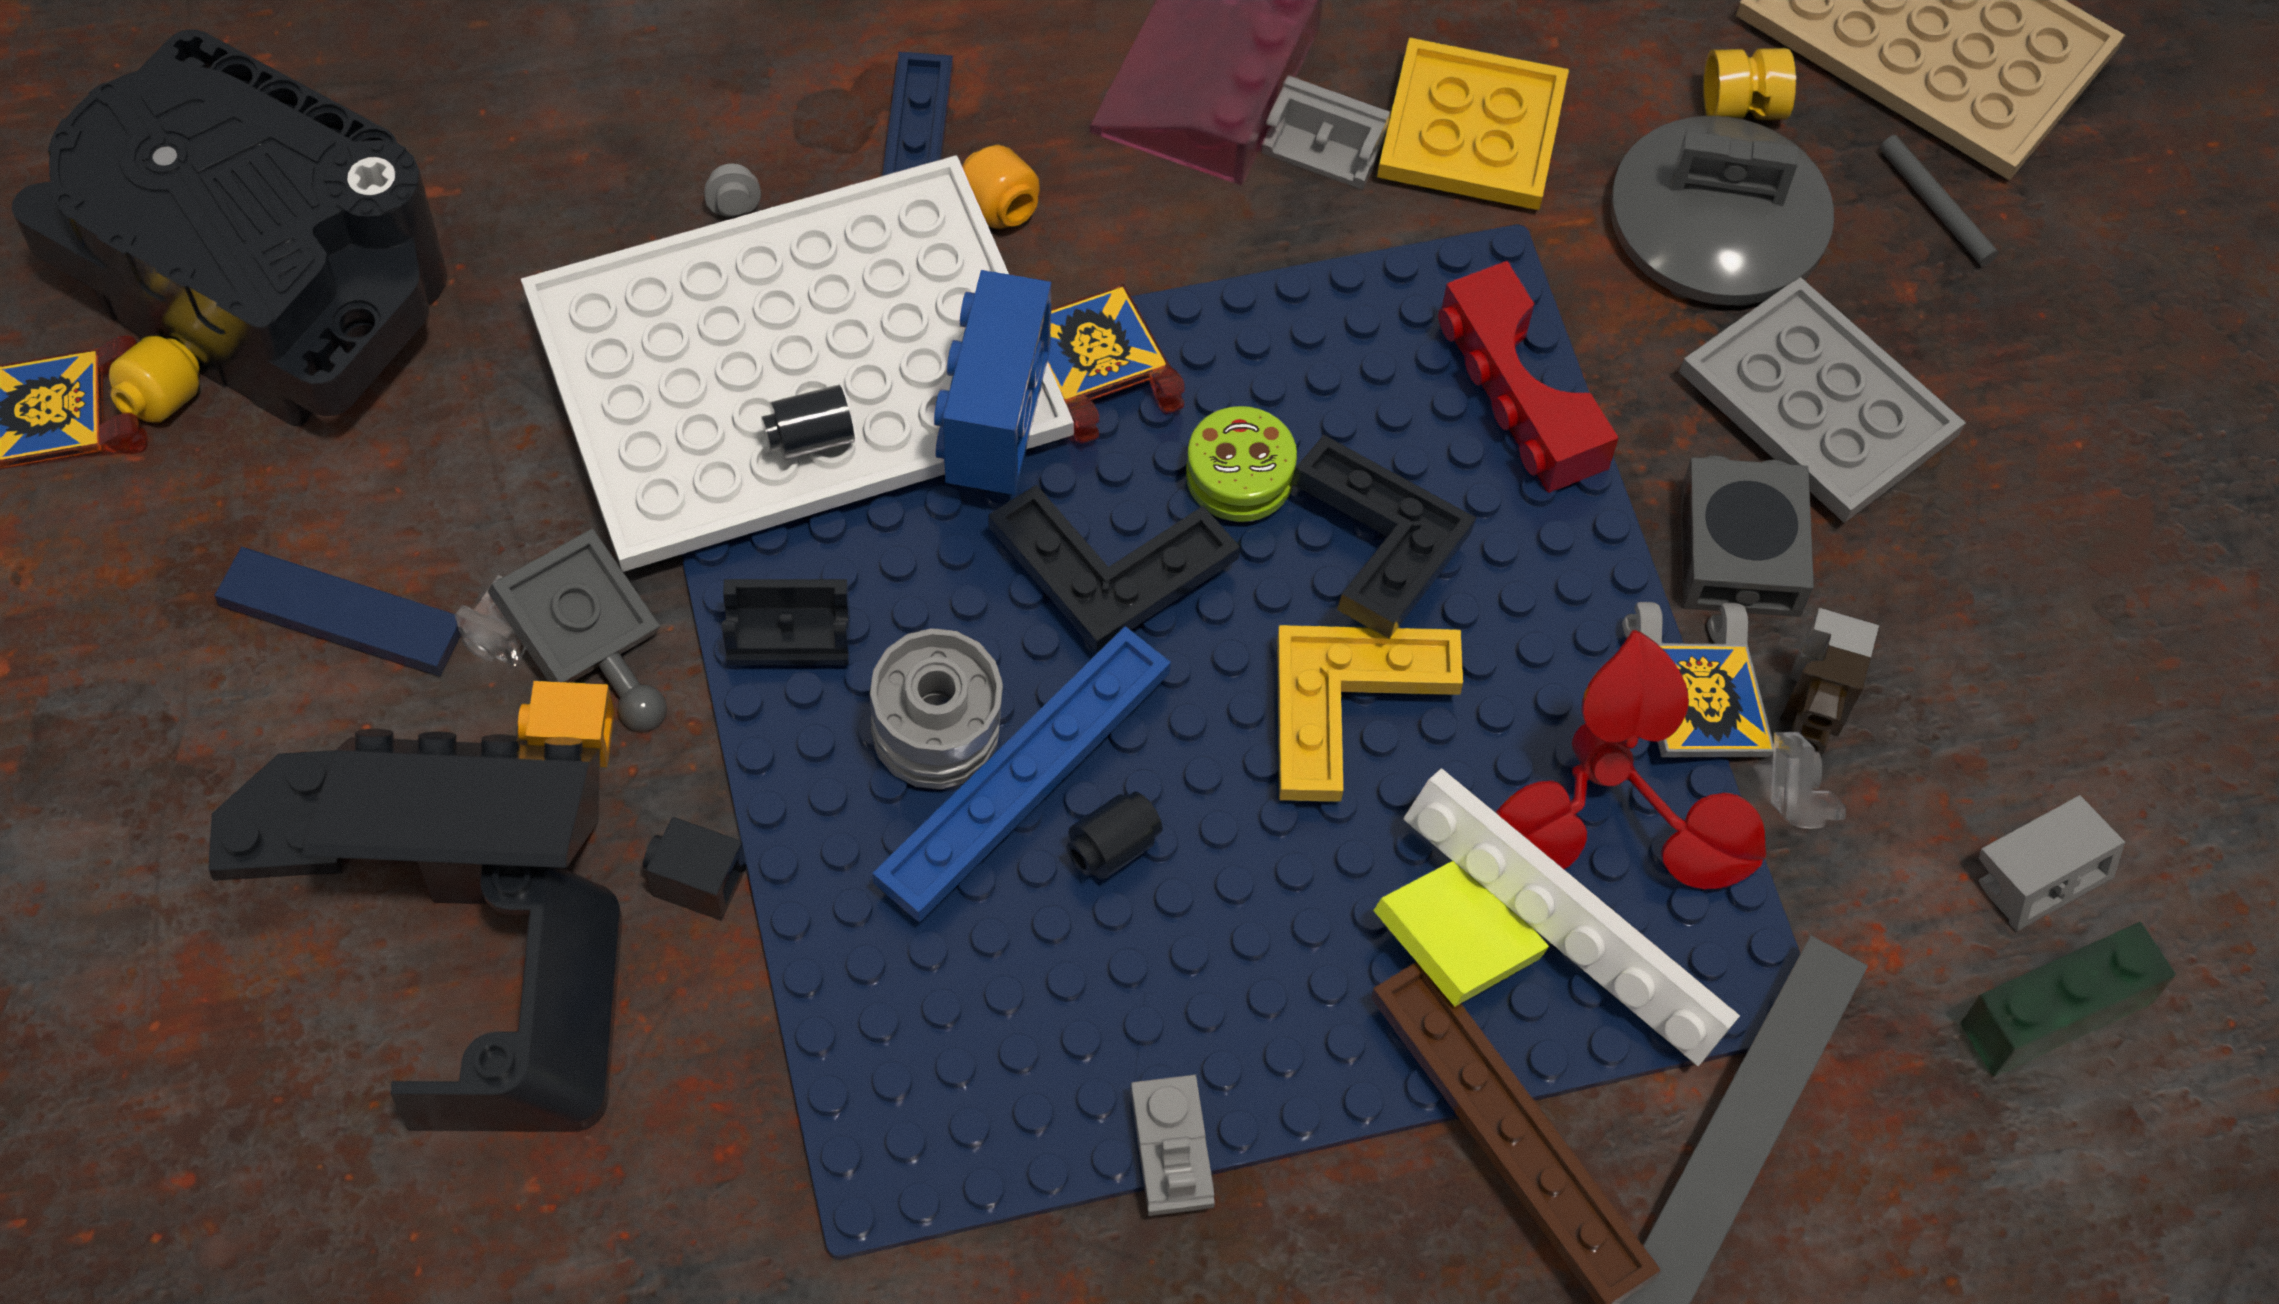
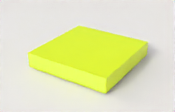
(1459, 932)

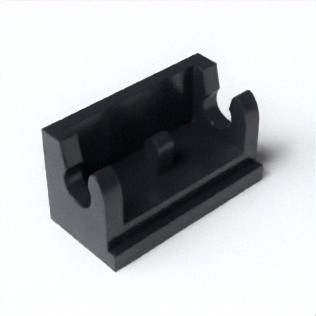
(786, 621)

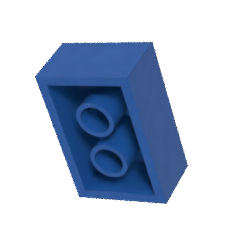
(994, 381)

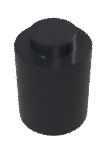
(808, 422)

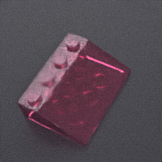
(1207, 80)

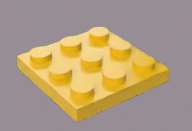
(1473, 123)

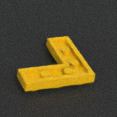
(1327, 660)

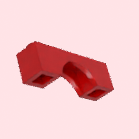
(1557, 431)

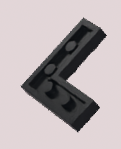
(1418, 525)
(1101, 597)

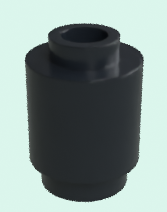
(1113, 835)

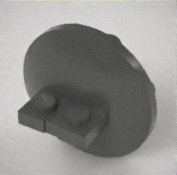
(1721, 210)

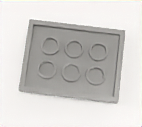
(1822, 398)

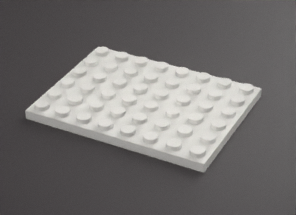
(692, 335)

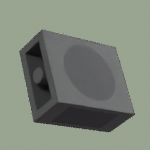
(1746, 536)

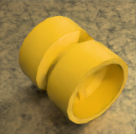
(1750, 84)

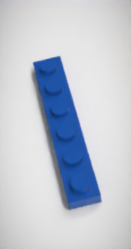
(1021, 774)

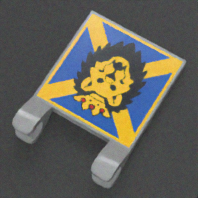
(1724, 696)

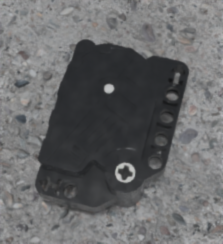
(241, 224)

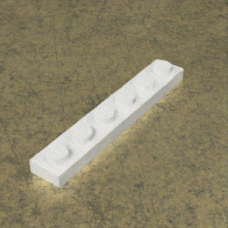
(1570, 917)

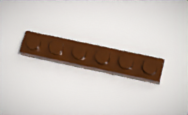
(1517, 1137)

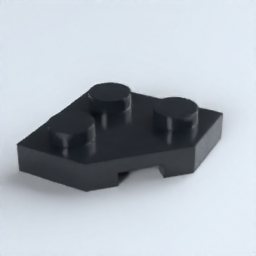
(266, 820)

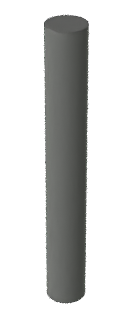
(1939, 200)

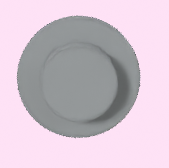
(732, 191)

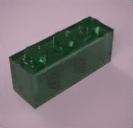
(2067, 998)

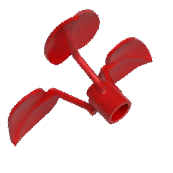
(1626, 700)

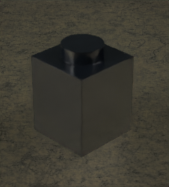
(695, 867)

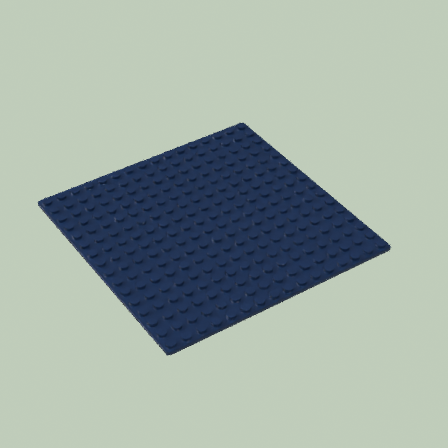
(996, 1043)

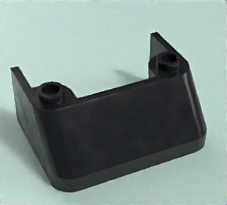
(559, 1061)

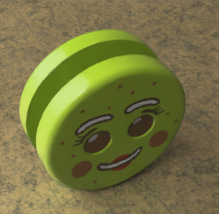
(1241, 463)

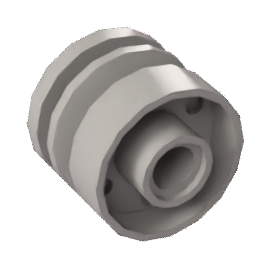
(935, 708)

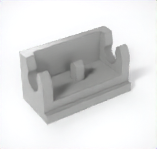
(1325, 132)
(2050, 862)

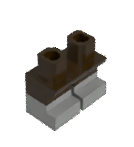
(1829, 675)

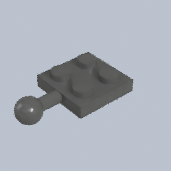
(581, 615)

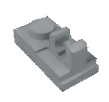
(1172, 1145)

